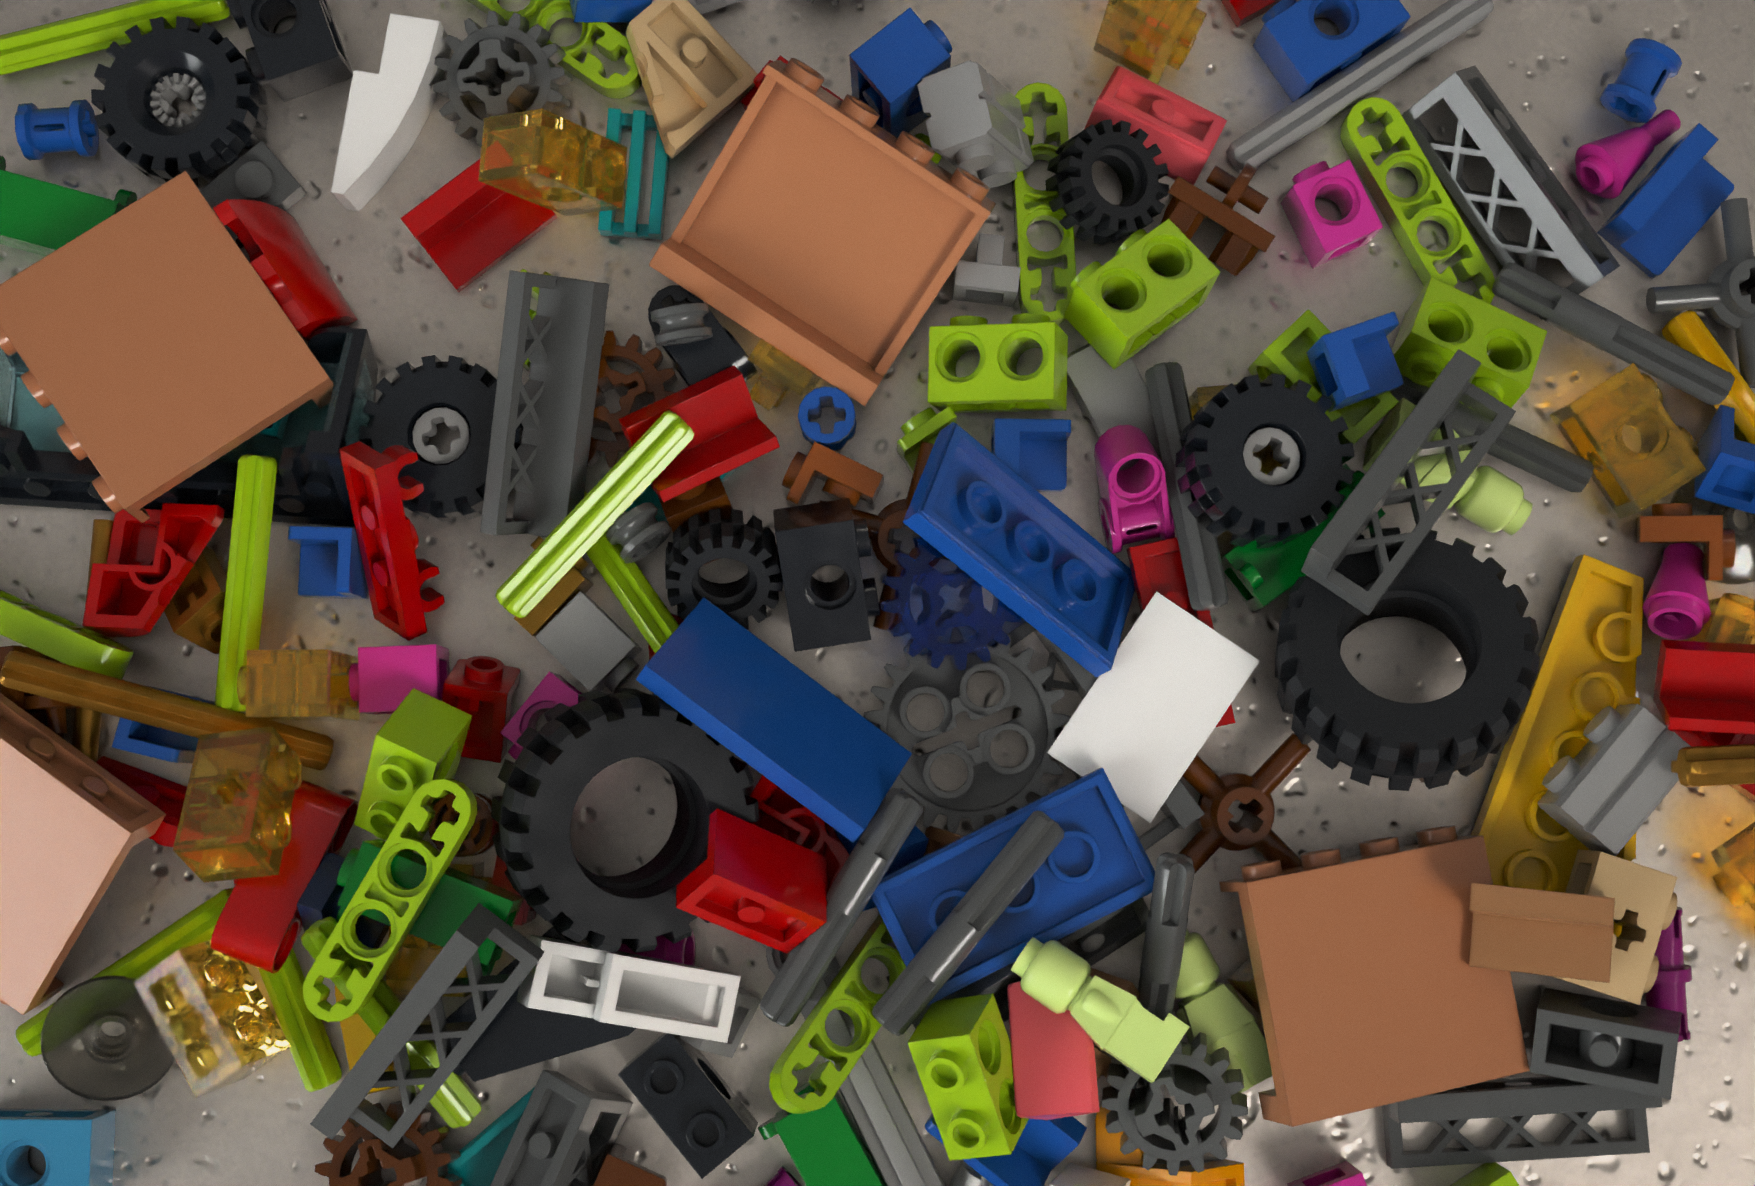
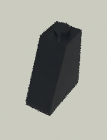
(527, 1035)

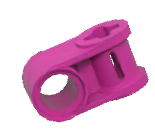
(1131, 500)

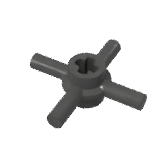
(1722, 292)

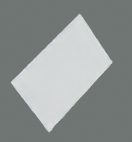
(1154, 705)

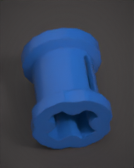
(1641, 80)
(36, 136)
(811, 409)

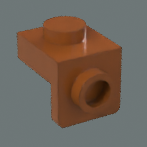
(1677, 525)

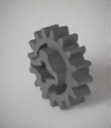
(495, 55)
(1158, 1125)

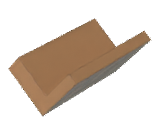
(1542, 932)

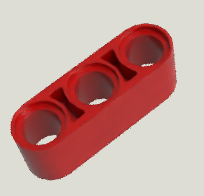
(262, 912)

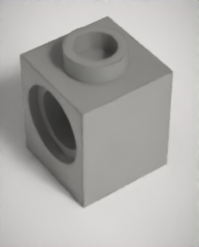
(590, 645)

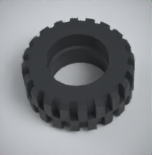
(1394, 738)
(547, 783)

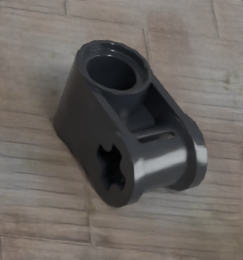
(705, 357)

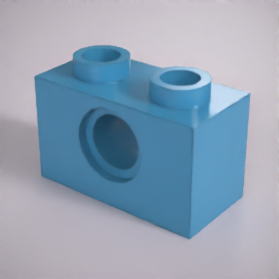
(73, 1141)

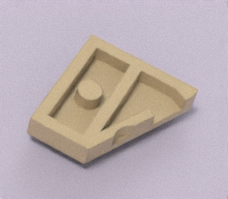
(685, 71)

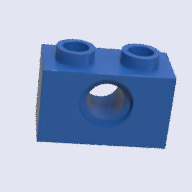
(1305, 56)
(892, 66)

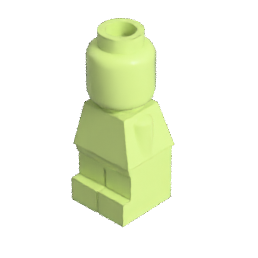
(1485, 499)
(1102, 1010)
(1219, 1013)

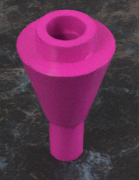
(1611, 162)

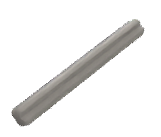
(1356, 82)

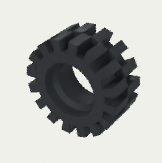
(1134, 169)
(719, 540)

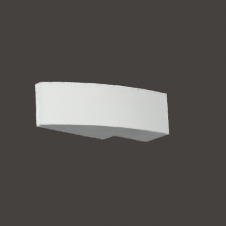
(388, 108)
(630, 990)

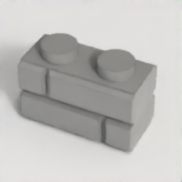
(976, 123)
(1614, 778)

